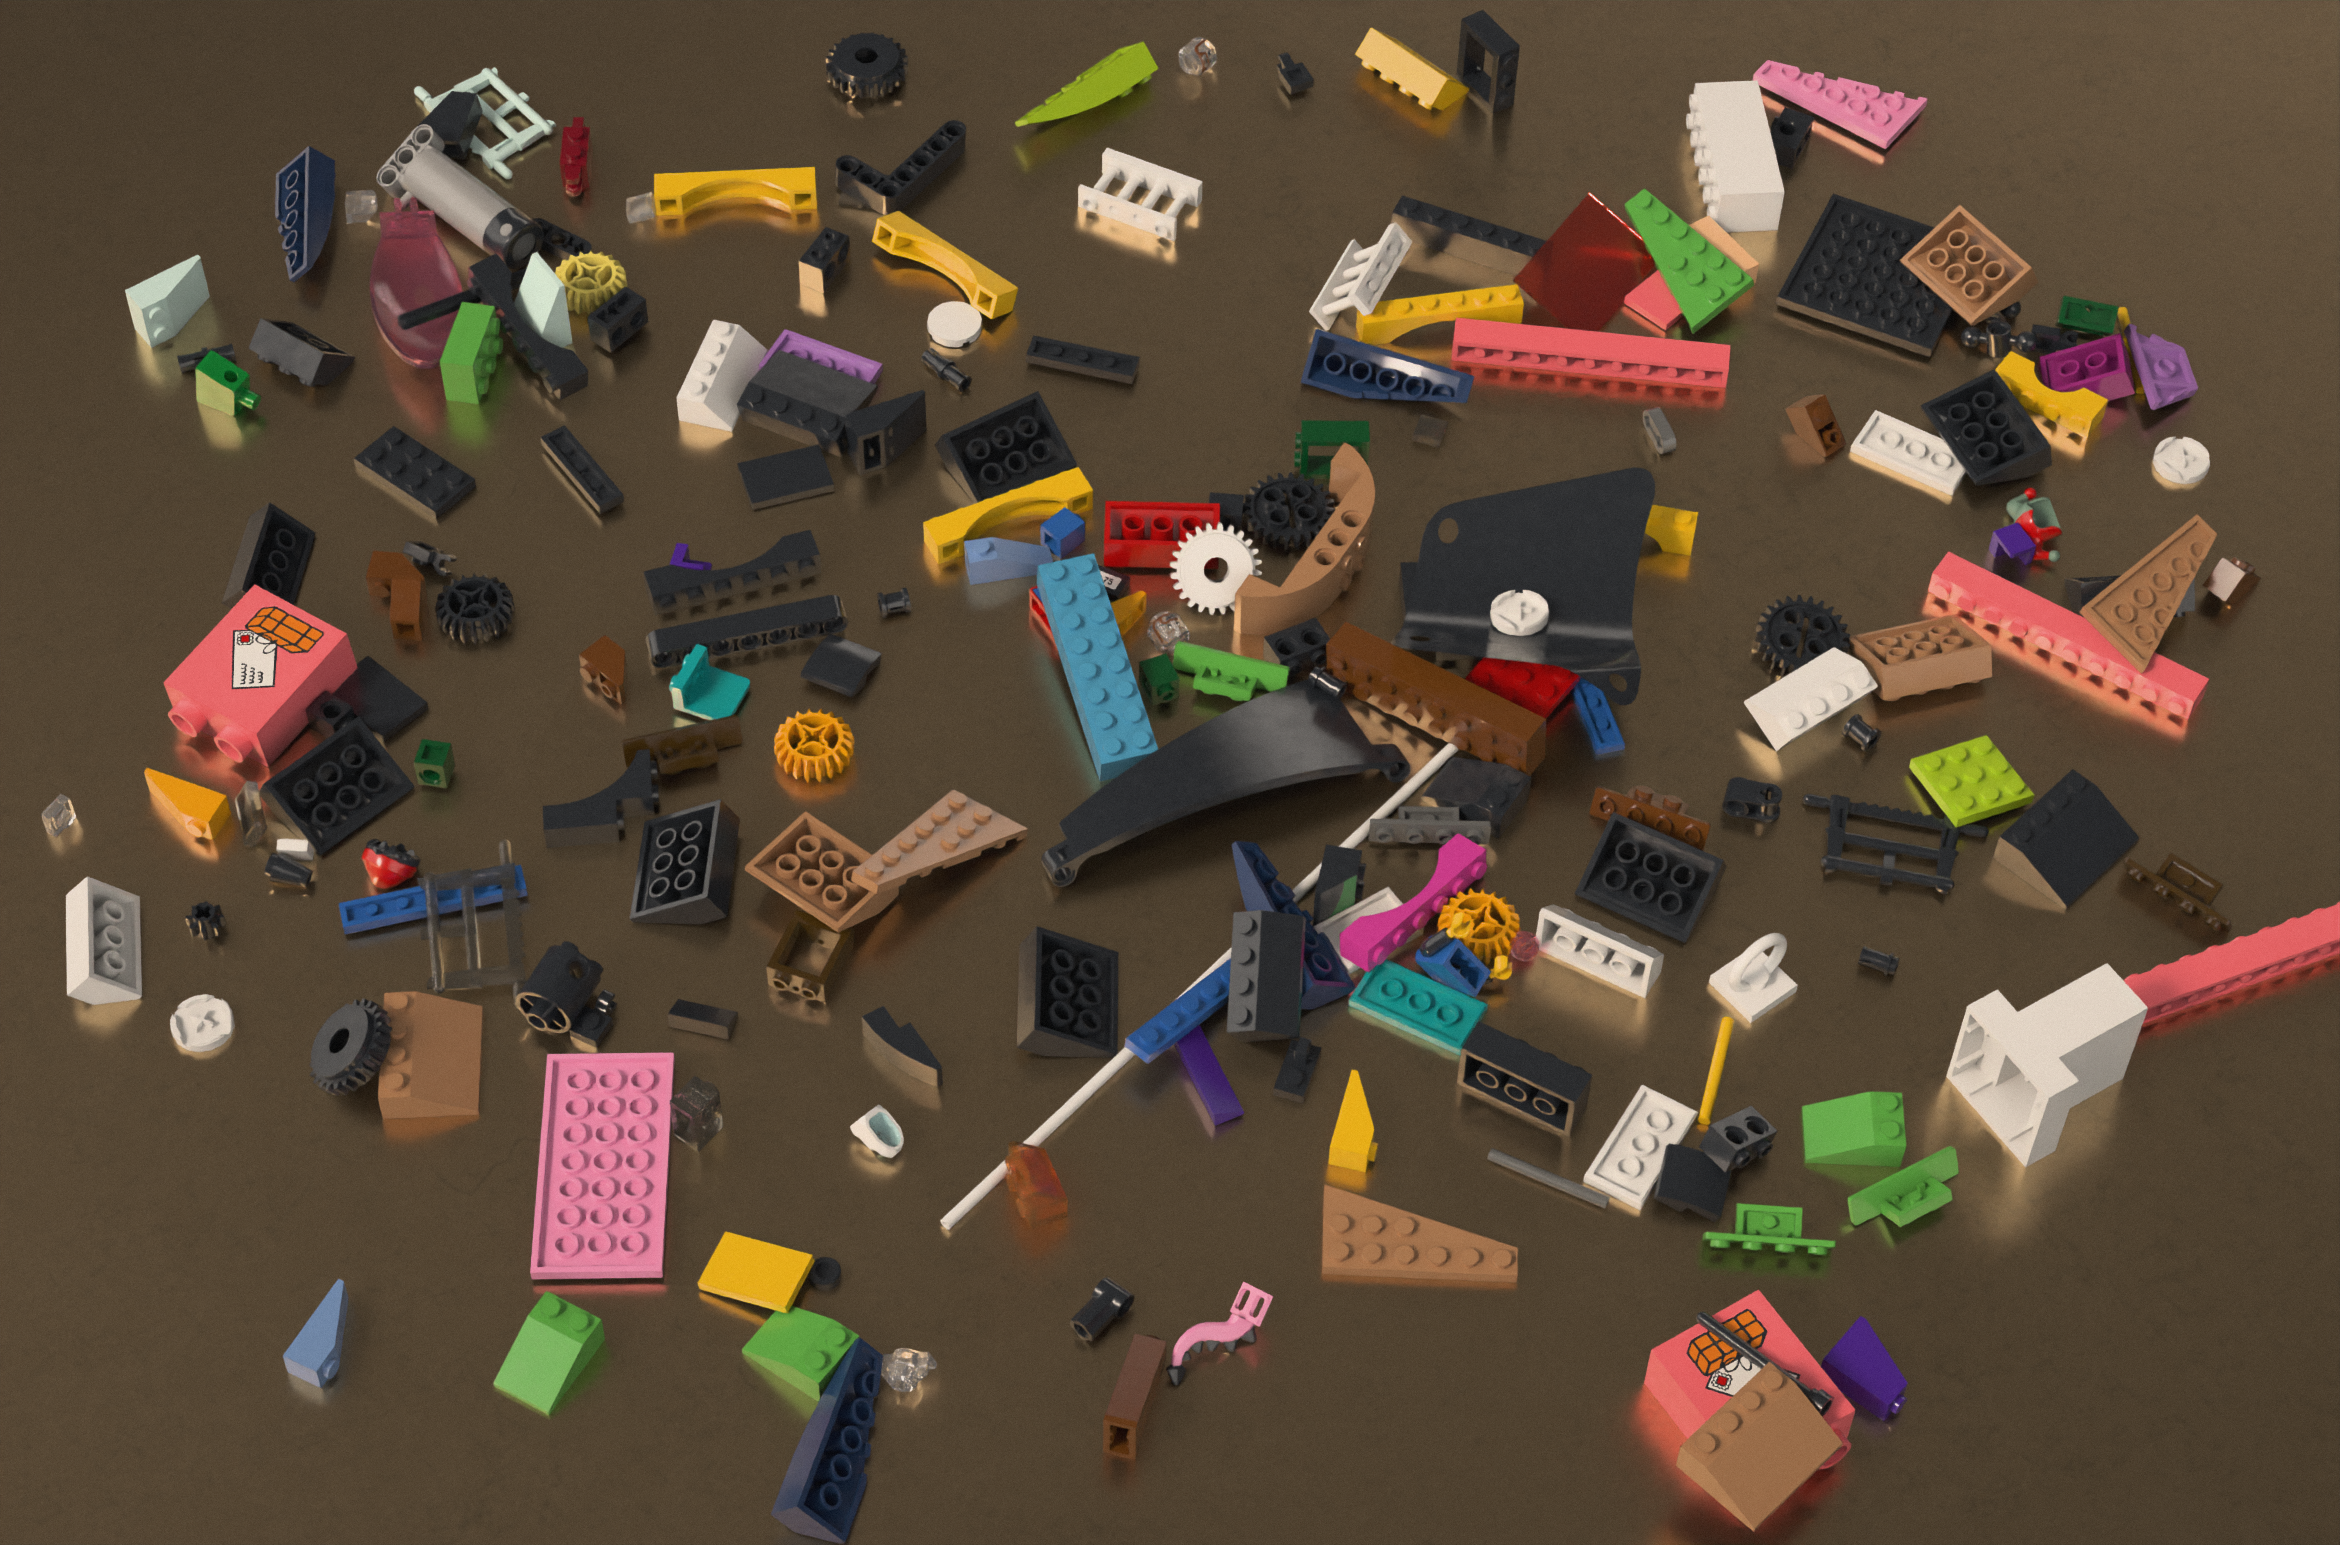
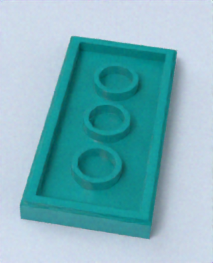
(1418, 1005)

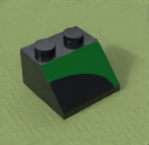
(1338, 882)

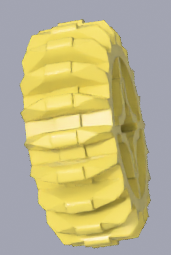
(590, 280)

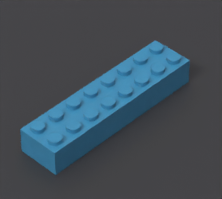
(1095, 664)

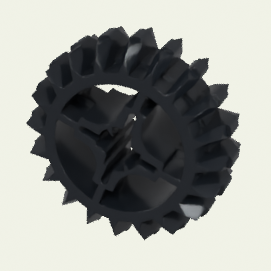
(476, 616)

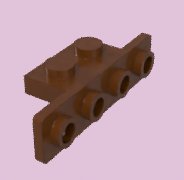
(1658, 812)

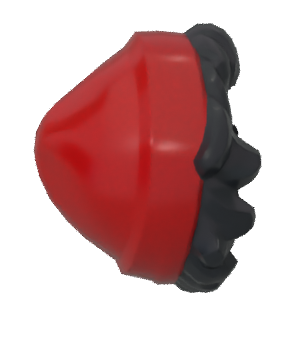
(388, 864)

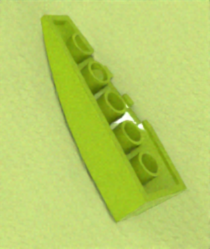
(1097, 85)

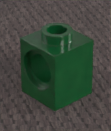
(1159, 679)
(434, 763)

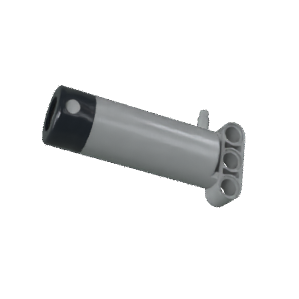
(459, 198)

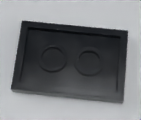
(785, 477)
(380, 699)

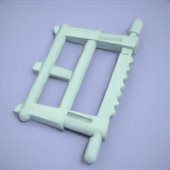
(516, 141)

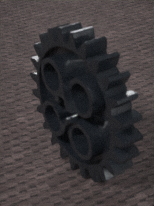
(1269, 516)
(1775, 631)

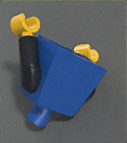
(1454, 964)

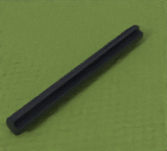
(447, 305)

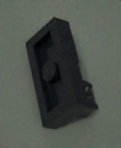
(1297, 1070)

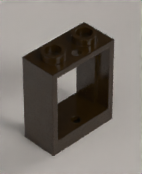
(810, 929)

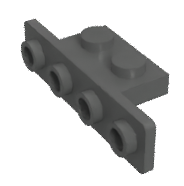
(1428, 825)

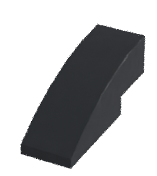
(902, 1046)

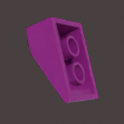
(2096, 365)

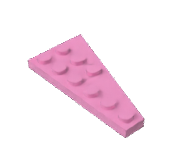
(1845, 102)

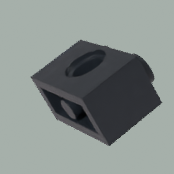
(1790, 135)

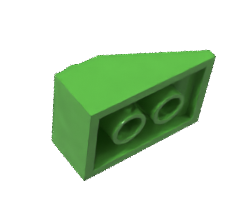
(1855, 1130)
(801, 1348)
(549, 1352)

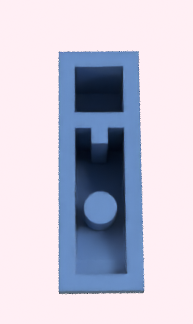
(1002, 559)
(318, 1345)

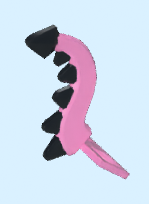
(1214, 1333)

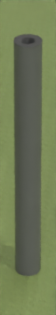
(1548, 1178)

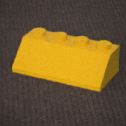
(1409, 70)

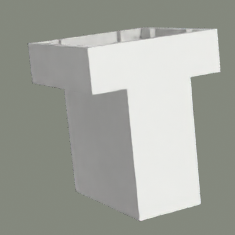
(2042, 1061)

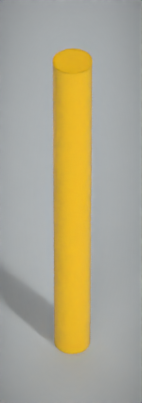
(2124, 320)
(1715, 1071)

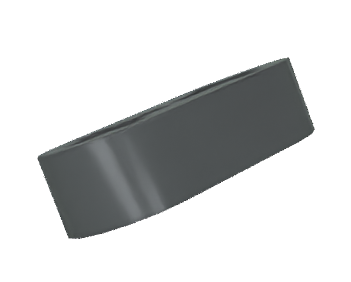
(1659, 430)

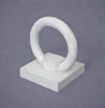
(1754, 980)

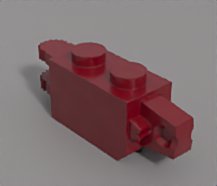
(576, 157)

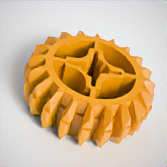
(814, 736)
(1491, 923)

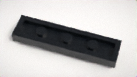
(1082, 359)
(582, 469)

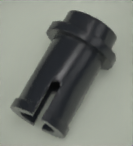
(1321, 678)
(1879, 960)

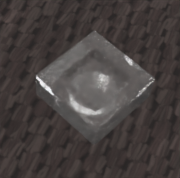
(640, 207)
(58, 815)

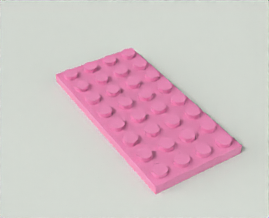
(603, 1166)

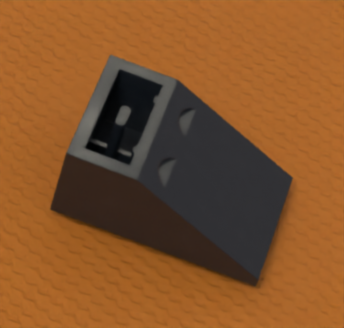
(884, 431)

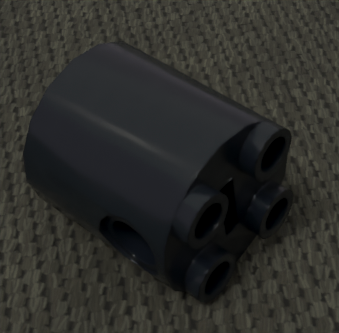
(558, 988)

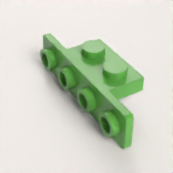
(1227, 672)
(1907, 1192)
(1768, 1226)

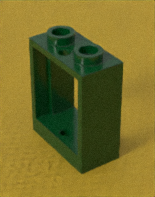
(2074, 316)
(1328, 434)

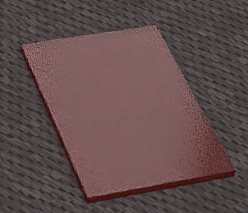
(1586, 267)

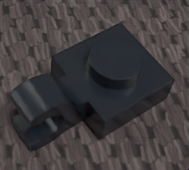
(1293, 76)
(2050, 339)
(424, 554)
(594, 1023)

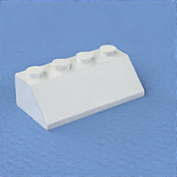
(719, 376)
(1810, 696)
(103, 943)
(1598, 950)

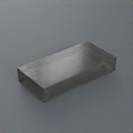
(250, 813)

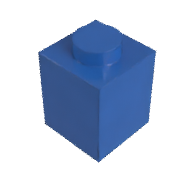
(1063, 532)

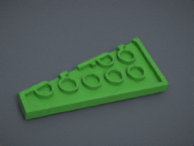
(1690, 266)

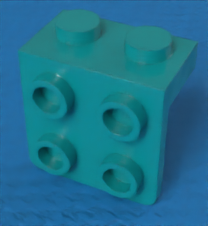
(705, 689)

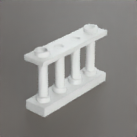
(1145, 175)
(1361, 276)

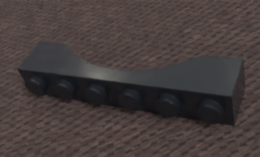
(557, 366)
(679, 587)

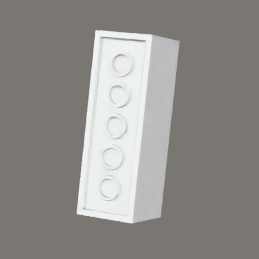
(1735, 156)

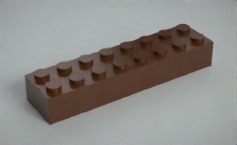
(1436, 700)

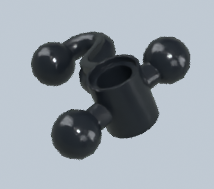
(1998, 334)

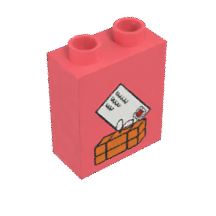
(258, 677)
(1700, 1372)

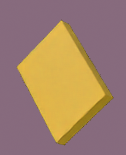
(756, 1272)

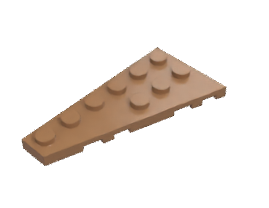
(2145, 598)
(943, 837)
(1385, 1241)

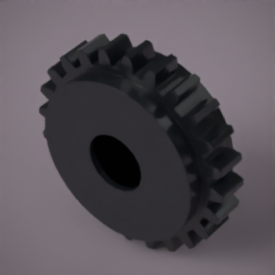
(866, 65)
(350, 1047)

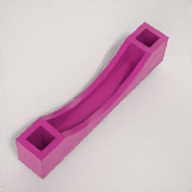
(1376, 936)

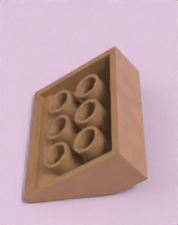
(1970, 267)
(1923, 656)
(815, 871)
(431, 1057)
(1759, 1447)

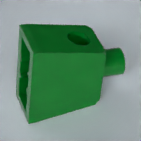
(224, 385)

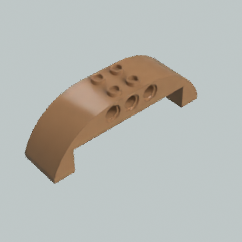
(1327, 562)

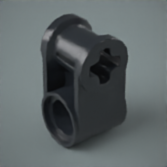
(1749, 799)

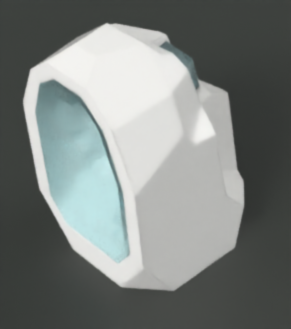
(879, 1132)

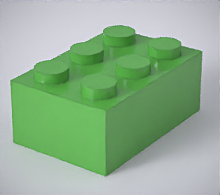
(471, 353)

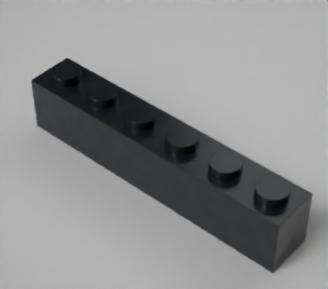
(1465, 236)

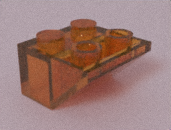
(1035, 1184)

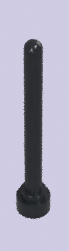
(1820, 1399)

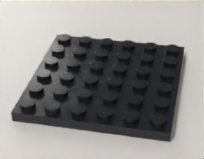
(1856, 277)

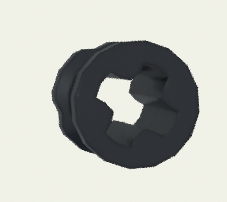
(894, 602)
(1861, 732)

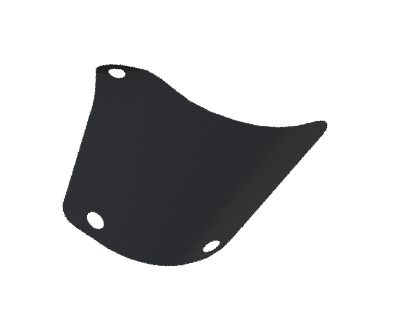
(1559, 539)

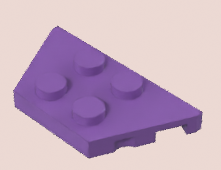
(2162, 368)

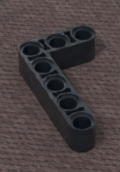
(909, 179)

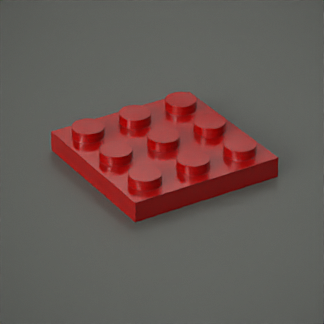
(1525, 683)

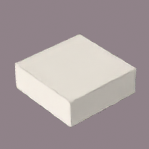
(295, 849)

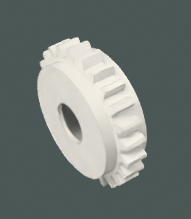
(1202, 548)

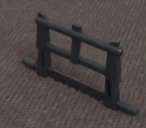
(1836, 836)

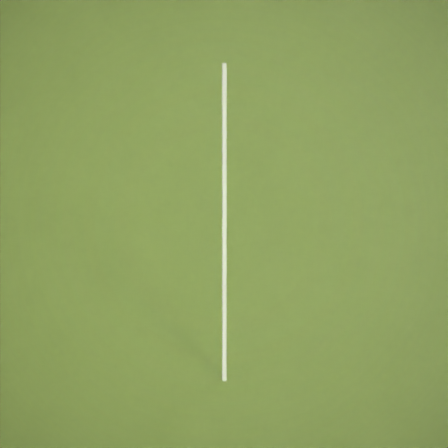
(1125, 1054)

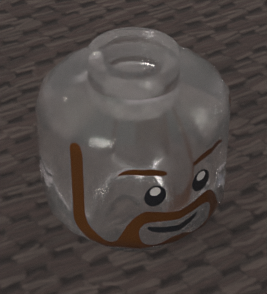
(1197, 56)
(1166, 631)

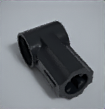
(1106, 1303)

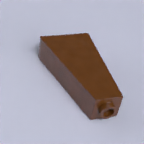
(1133, 1396)

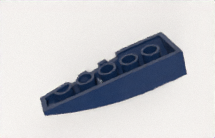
(305, 208)
(1379, 373)
(1322, 969)
(829, 1462)

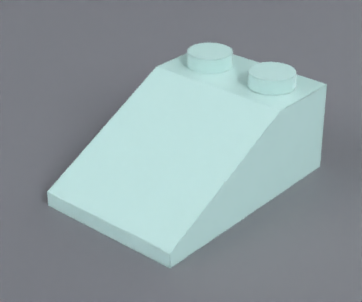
(167, 300)
(544, 303)

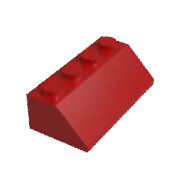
(1149, 531)

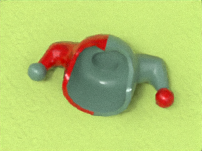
(2037, 520)

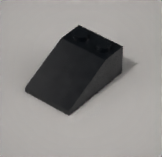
(1480, 791)

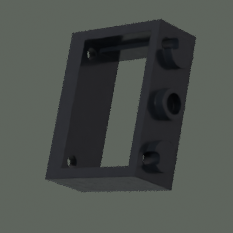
(1479, 34)

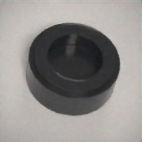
(825, 1274)

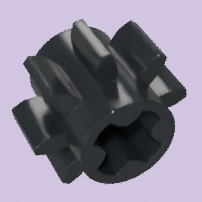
(205, 920)

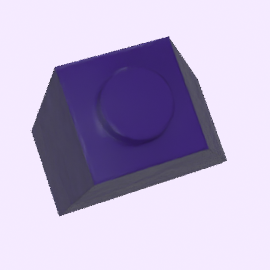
(1866, 1371)

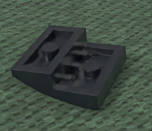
(840, 665)
(1692, 1181)

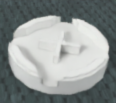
(954, 324)
(2181, 460)
(1519, 612)
(202, 1023)

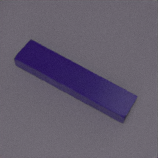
(1208, 1077)

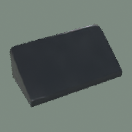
(702, 1019)

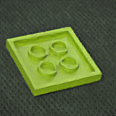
(1971, 781)

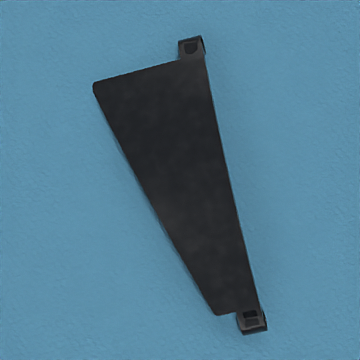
(1252, 748)

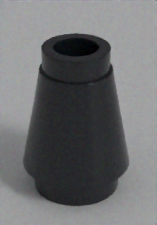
(287, 870)

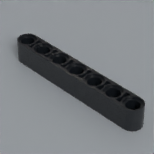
(748, 630)

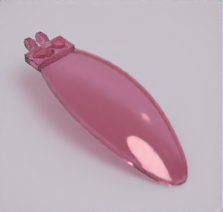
(407, 273)

